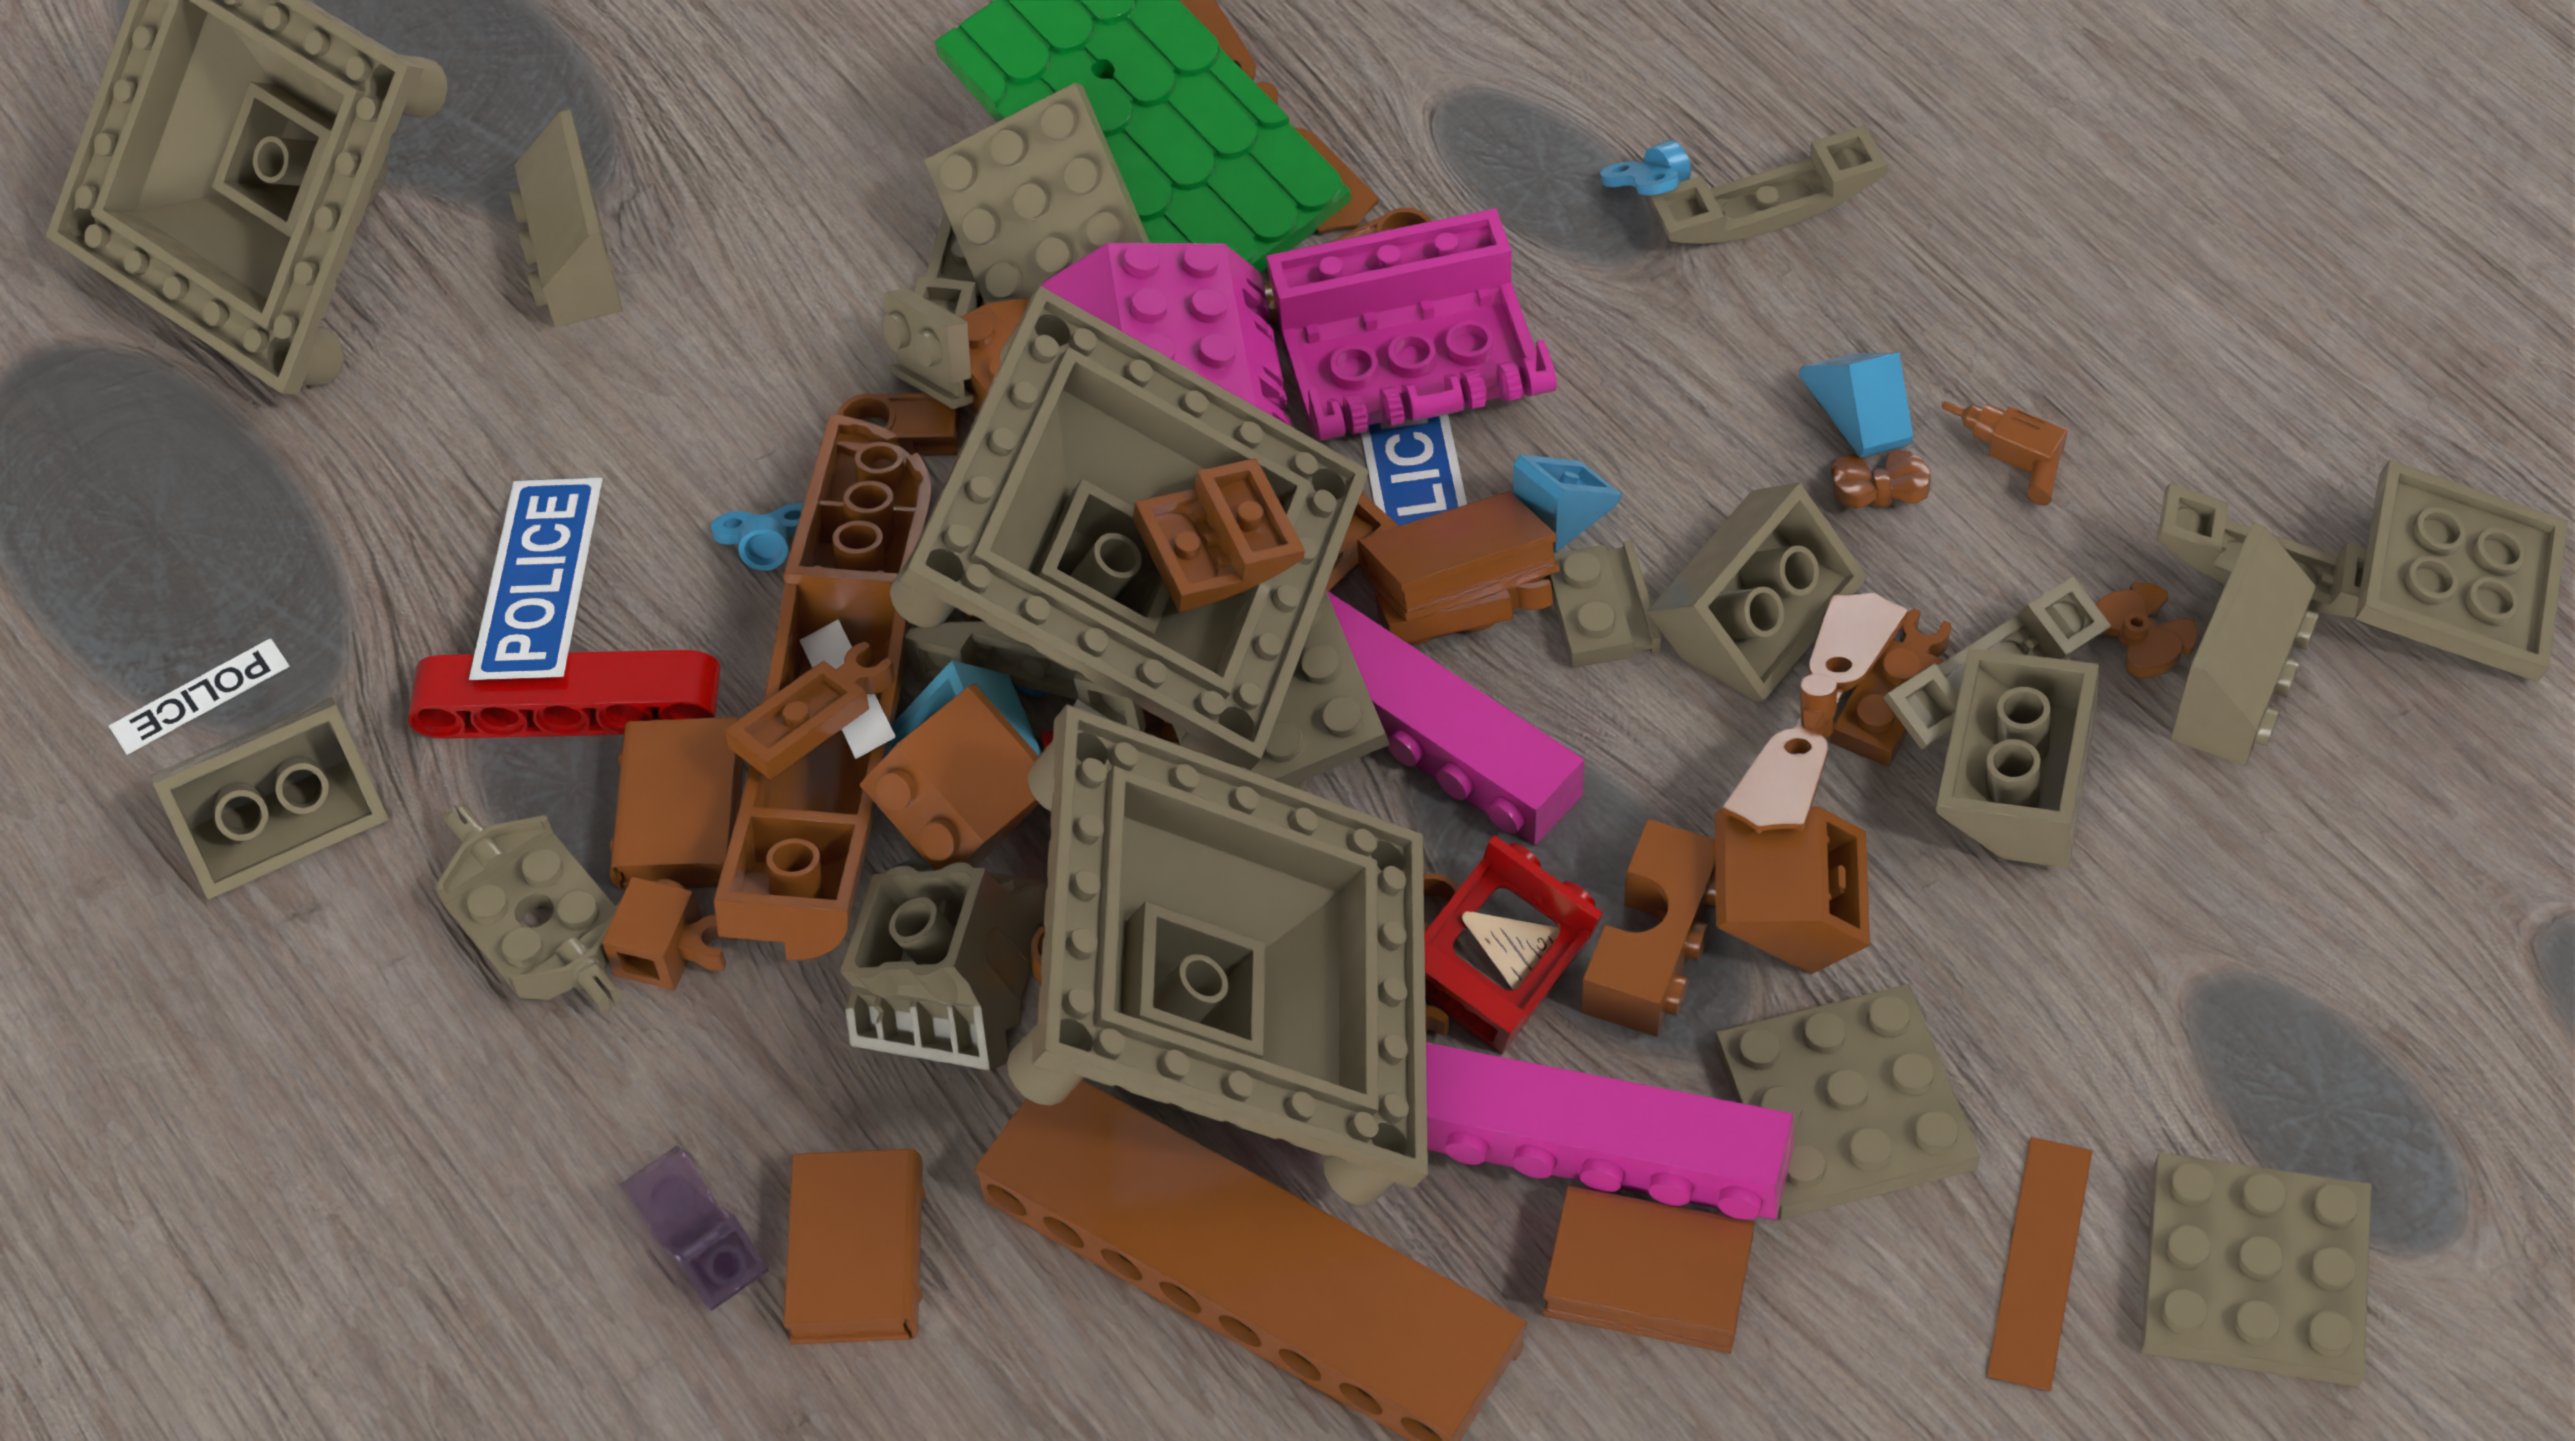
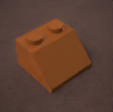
(956, 782)

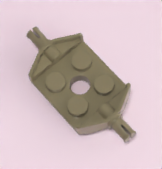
(506, 874)

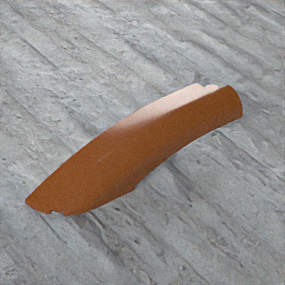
(809, 827)

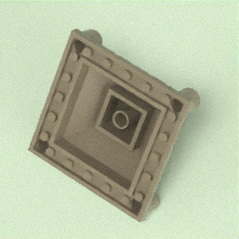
(237, 169)
(1046, 541)
(1231, 952)

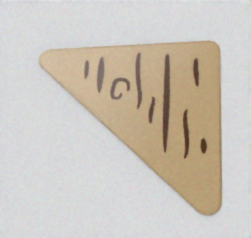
(1511, 943)

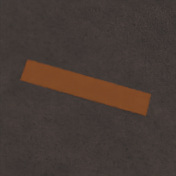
(2039, 1264)

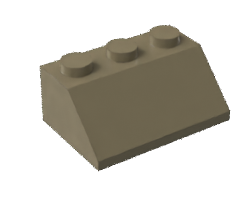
(563, 227)
(1757, 591)
(2247, 652)
(2020, 754)
(269, 797)

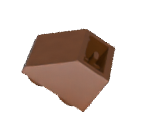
(1794, 889)

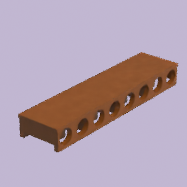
(1253, 1257)

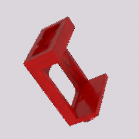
(1466, 993)

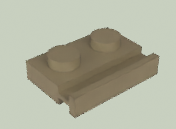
(928, 346)
(1603, 605)

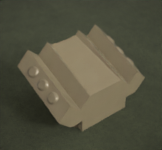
(941, 962)

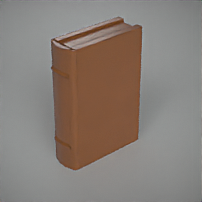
(1458, 555)
(675, 802)
(854, 1246)
(1648, 1269)

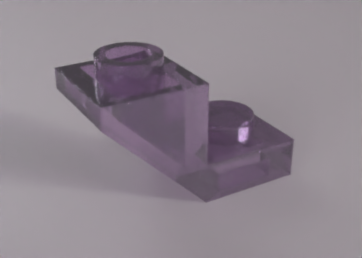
(693, 1229)

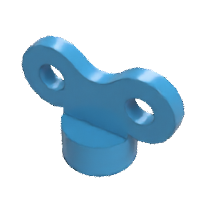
(1661, 171)
(760, 537)

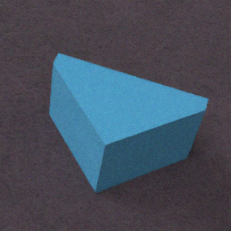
(1863, 399)
(1562, 494)

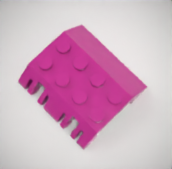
(1188, 304)
(1405, 325)

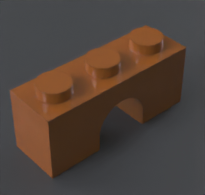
(1639, 974)

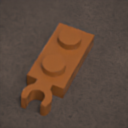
(1469, 616)
(808, 711)
(1867, 721)

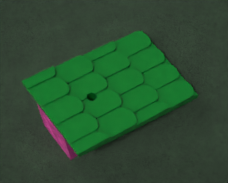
(1183, 121)

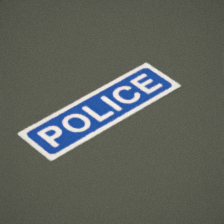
(1413, 468)
(536, 579)

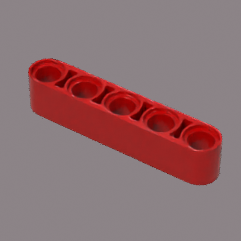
(590, 700)

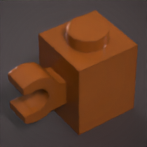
(659, 932)

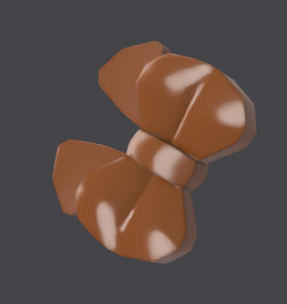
(1903, 479)
(2149, 646)

